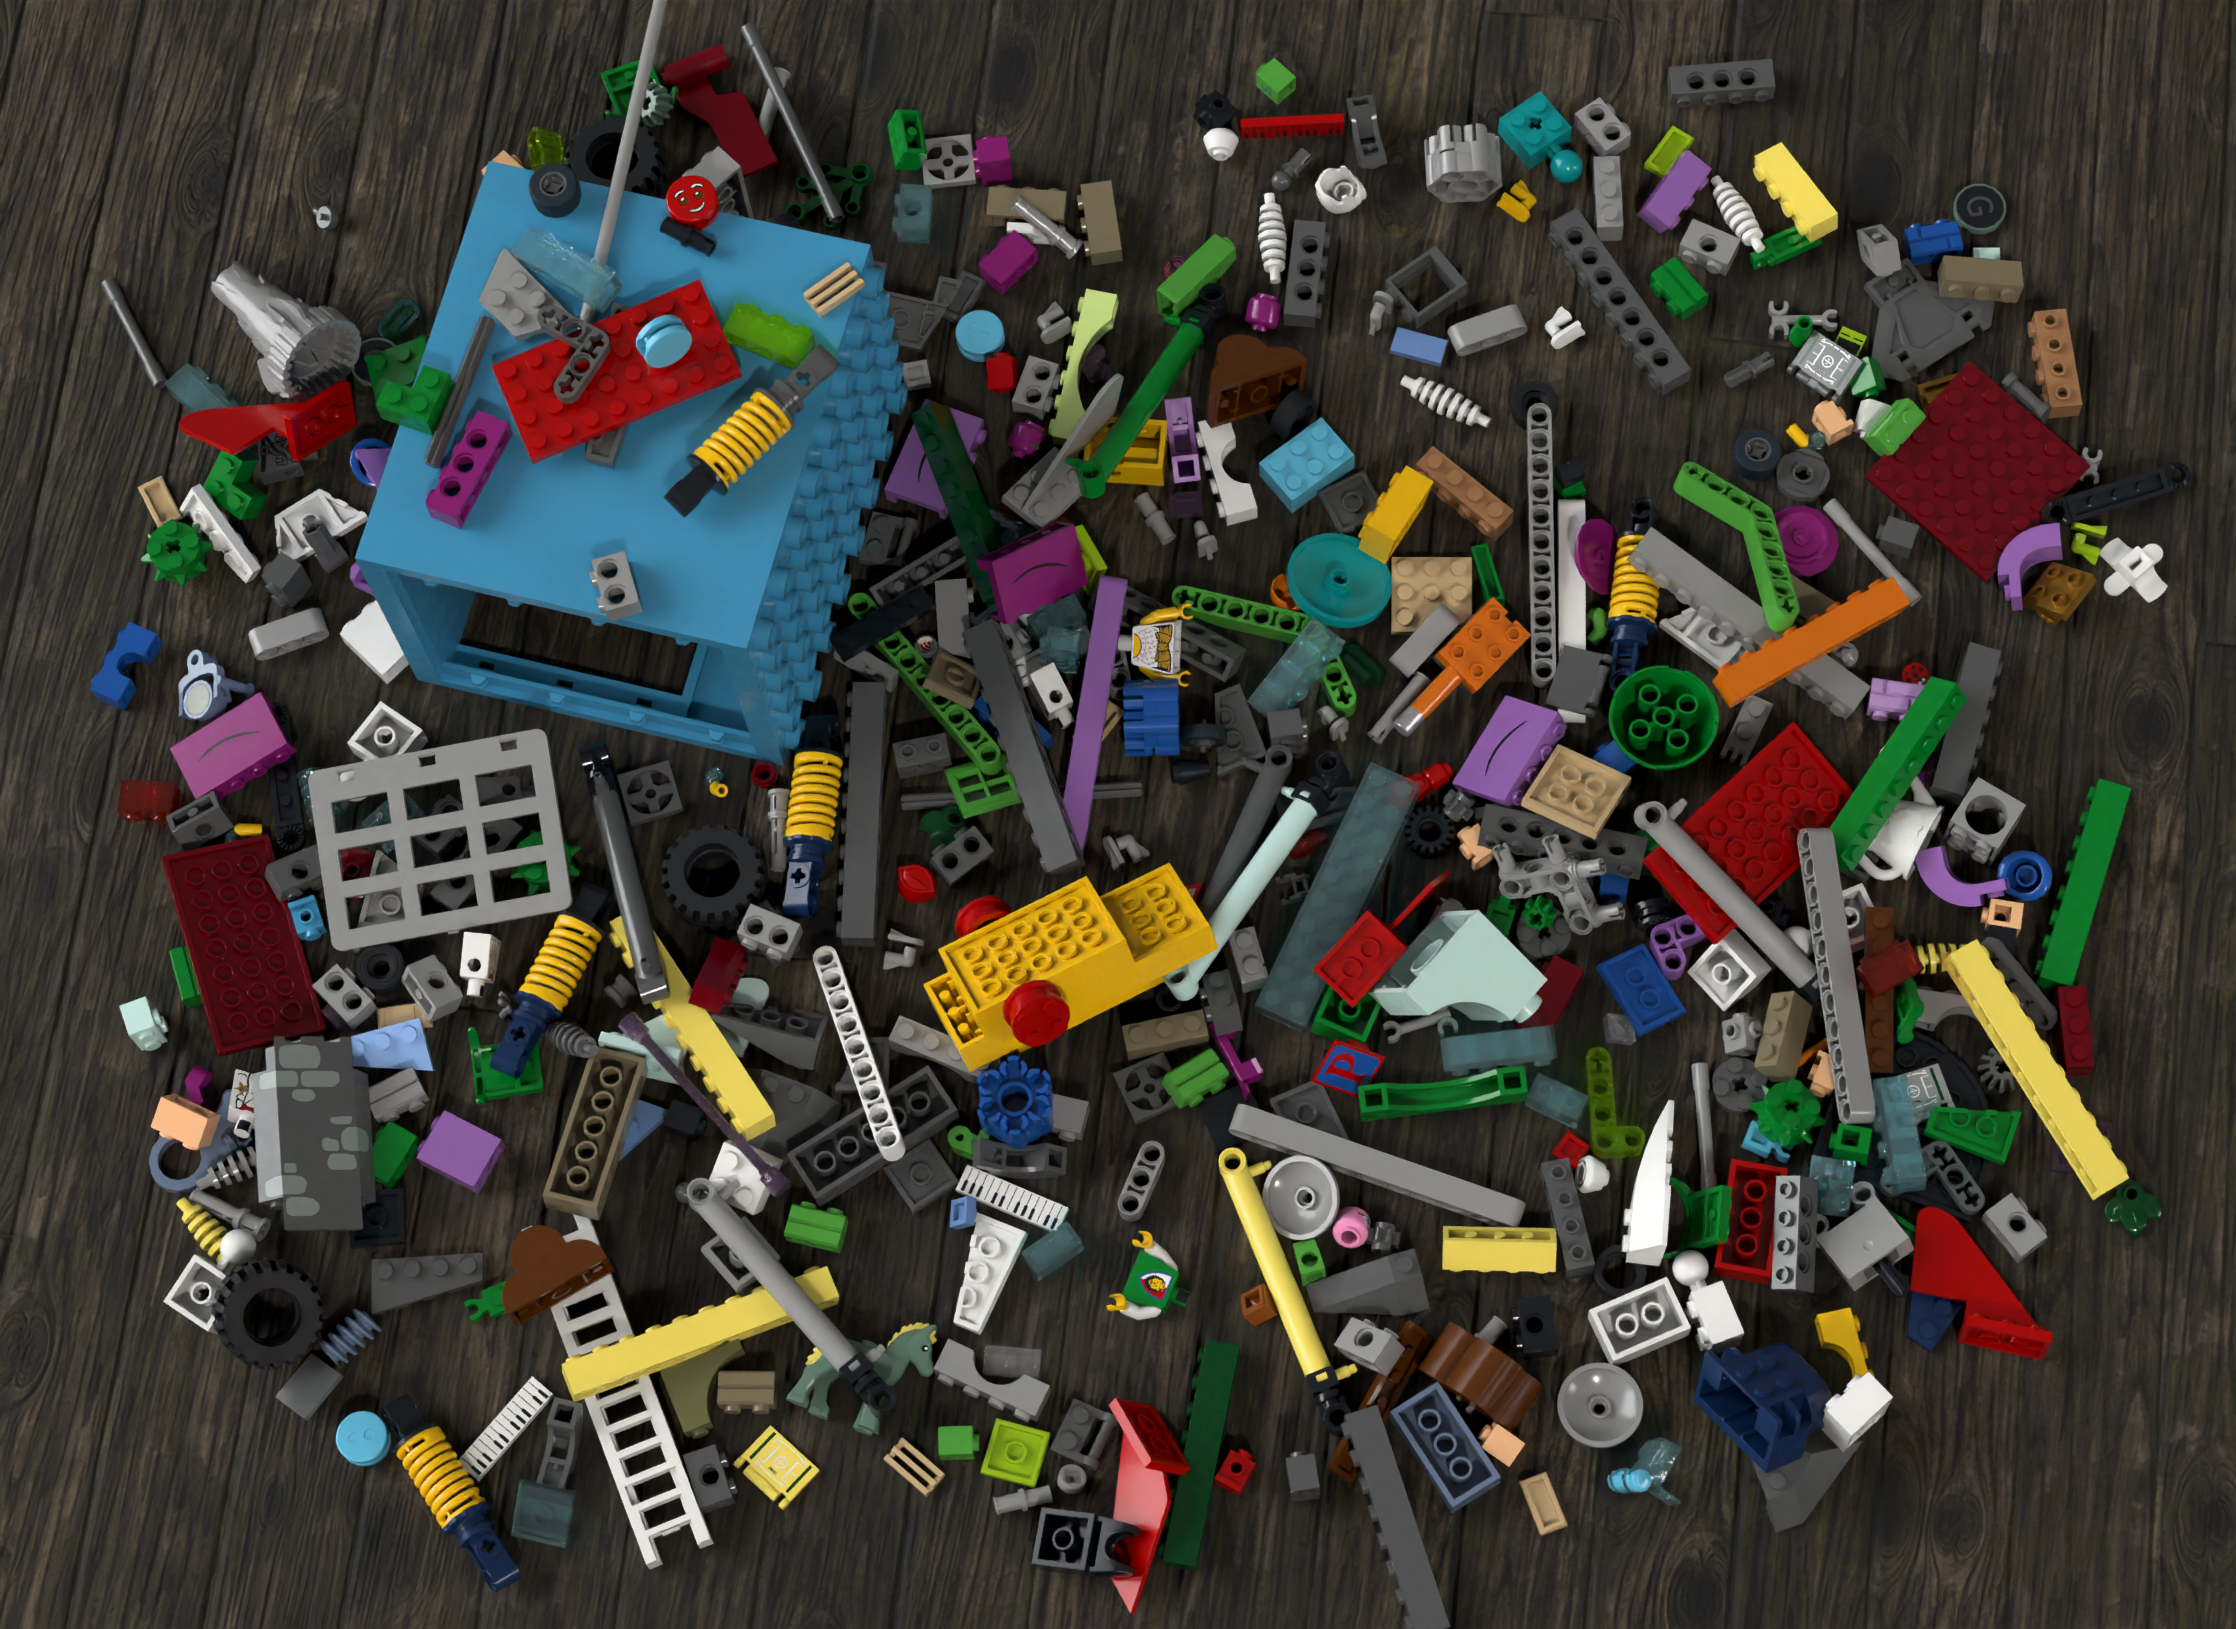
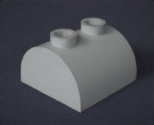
(729, 1265)

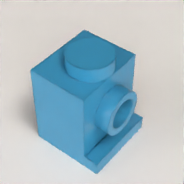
(303, 909)

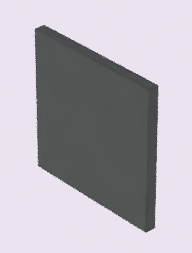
(309, 1386)

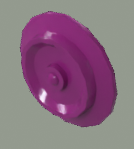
(1807, 540)
(1596, 554)

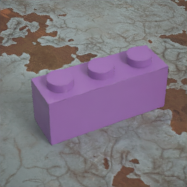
(1675, 192)

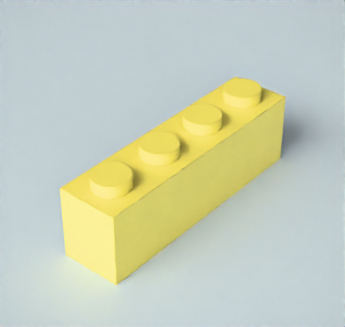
(1795, 192)
(1499, 1249)

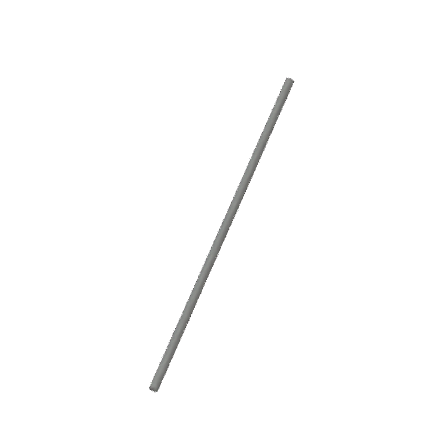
(626, 145)

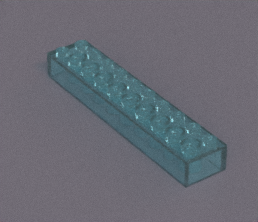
(1338, 894)

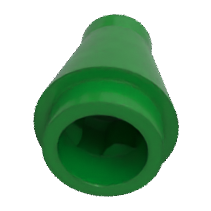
(1800, 331)

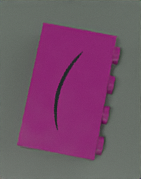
(1034, 571)
(233, 749)

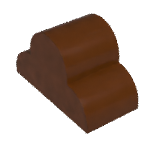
(1250, 378)
(549, 1271)
(1481, 1376)

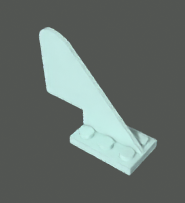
(749, 991)

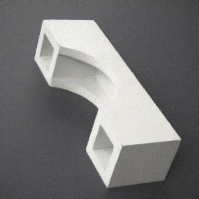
(1235, 498)

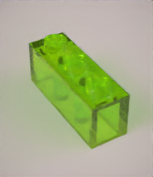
(768, 336)

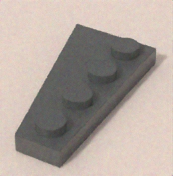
(414, 1279)

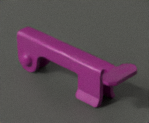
(1244, 1072)

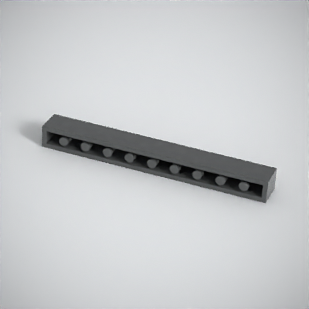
(1024, 749)
(863, 815)

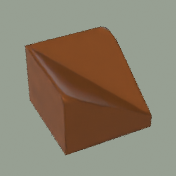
(1258, 1305)

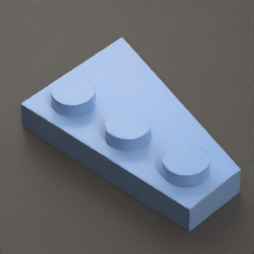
(393, 1047)

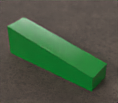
(1487, 574)

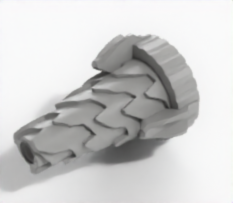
(301, 344)

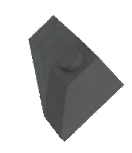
(787, 1036)
(1378, 1287)

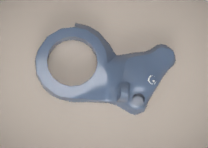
(222, 1145)

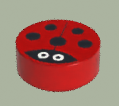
(1915, 674)

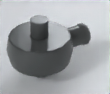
(326, 217)

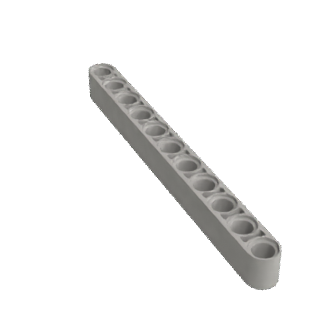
(1545, 533)
(1836, 976)
(1377, 1167)

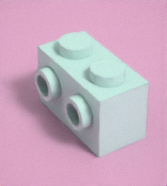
(144, 1024)

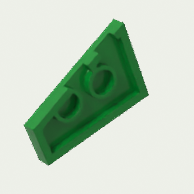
(1977, 1132)

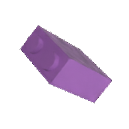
(460, 1151)

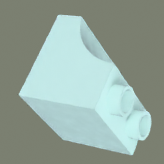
(1462, 965)

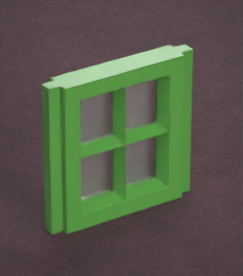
(981, 792)

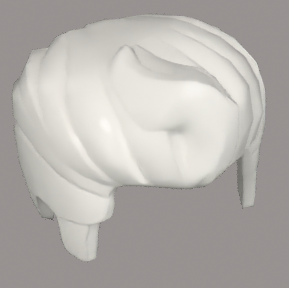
(1339, 190)

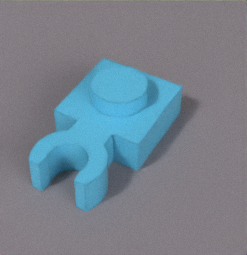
(1760, 1145)

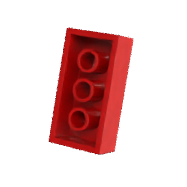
(1751, 1223)

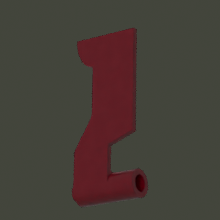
(725, 113)

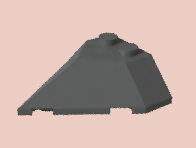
(798, 1113)
(1799, 1486)

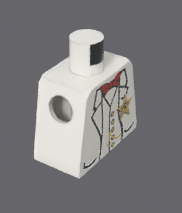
(1048, 685)
(476, 951)
(241, 1104)

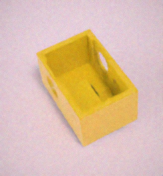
(1145, 458)

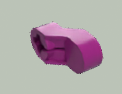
(197, 1084)

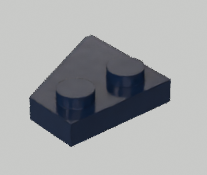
(1929, 1319)

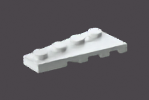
(215, 525)
(990, 1261)

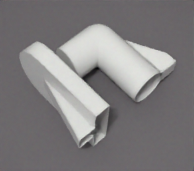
(1563, 337)

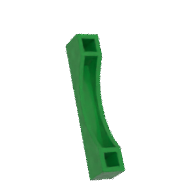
(1480, 1090)

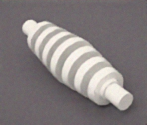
(1737, 214)
(1272, 238)
(1445, 401)

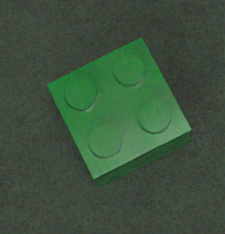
(1341, 1021)

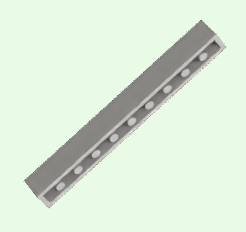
(1740, 618)

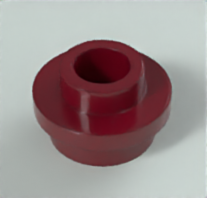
(759, 769)

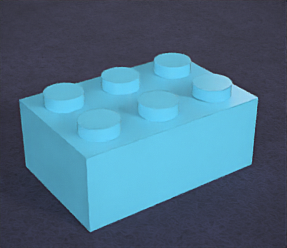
(1306, 465)

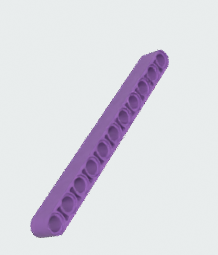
(1094, 703)

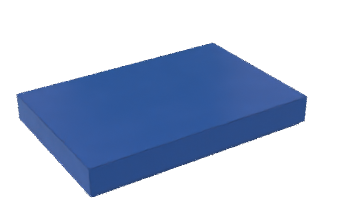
(1641, 989)

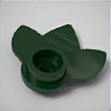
(941, 828)
(2132, 1211)

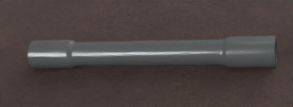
(151, 366)

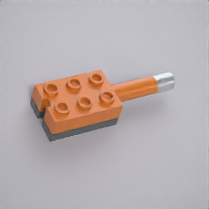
(1467, 660)

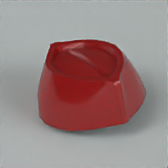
(916, 883)

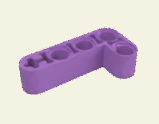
(1677, 942)

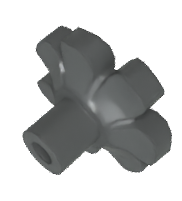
(508, 1003)

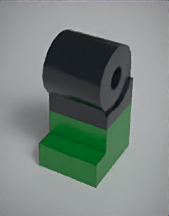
(1569, 480)

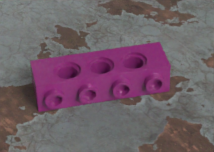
(456, 509)

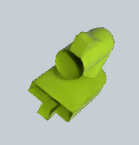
(2078, 544)

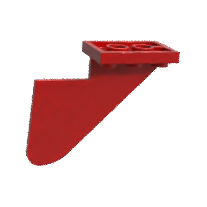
(304, 424)
(1369, 950)
(1955, 1269)

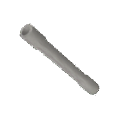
(1844, 520)
(1701, 1086)

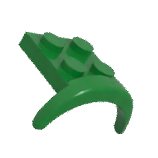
(620, 83)
(396, 364)
(495, 1085)
(1705, 1217)

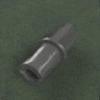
(1748, 370)

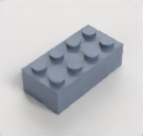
(1444, 1447)

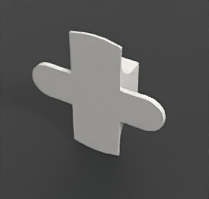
(2133, 569)

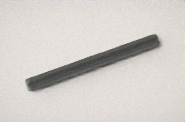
(459, 392)

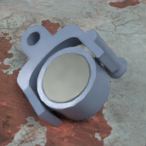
(203, 699)

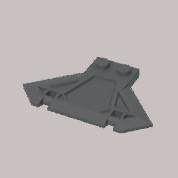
(1919, 321)

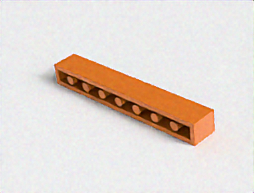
(1811, 641)

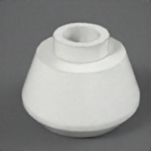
(1220, 143)
(1591, 1175)

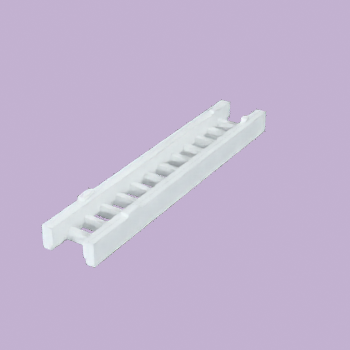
(606, 1431)

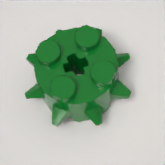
(176, 552)
(536, 874)
(1787, 1113)

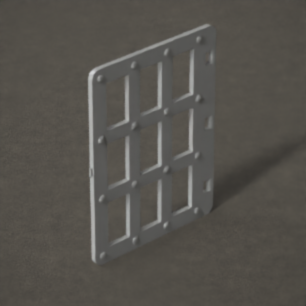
(405, 771)

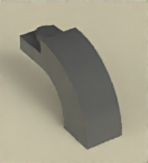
(1365, 132)
(1029, 1162)
(563, 1442)

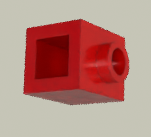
(1002, 373)

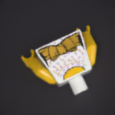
(1157, 644)

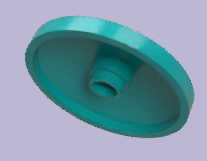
(1338, 581)

